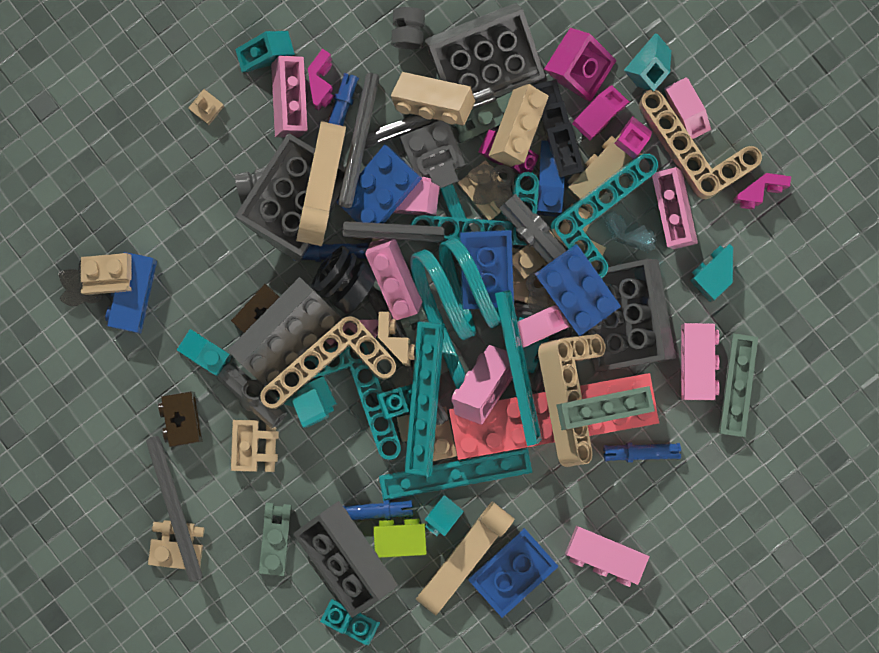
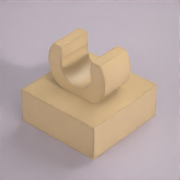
(206, 107)

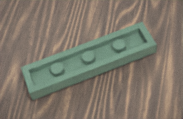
(738, 385)
(605, 408)

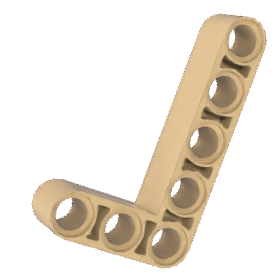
(691, 151)
(321, 184)
(324, 358)
(562, 386)
(465, 556)

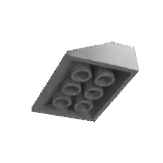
(488, 52)
(279, 195)
(641, 326)

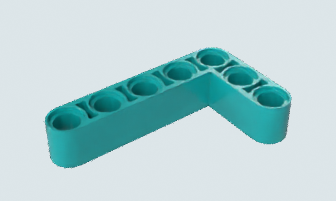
(597, 208)
(460, 224)
(364, 390)

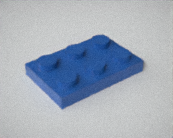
(382, 187)
(494, 261)
(577, 290)
(513, 572)

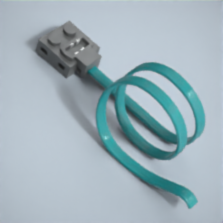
(436, 155)

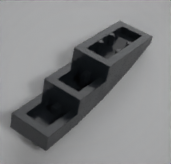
(559, 131)

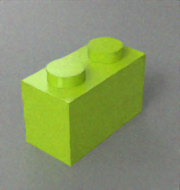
(400, 539)

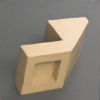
(398, 346)

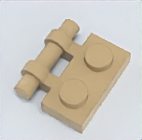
(245, 446)
(166, 552)

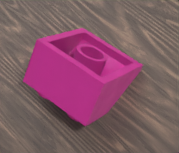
(580, 63)

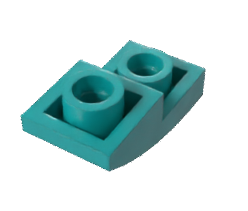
(395, 401)
(358, 627)

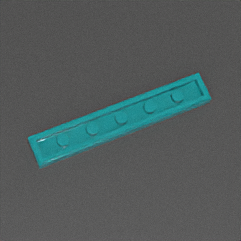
(518, 367)
(424, 399)
(457, 474)

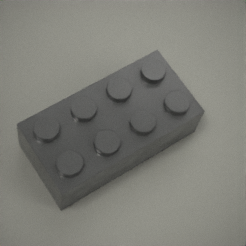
(284, 332)
(345, 559)

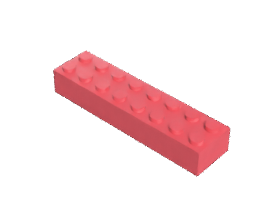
(504, 426)

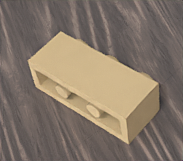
(433, 98)
(518, 125)
(598, 170)

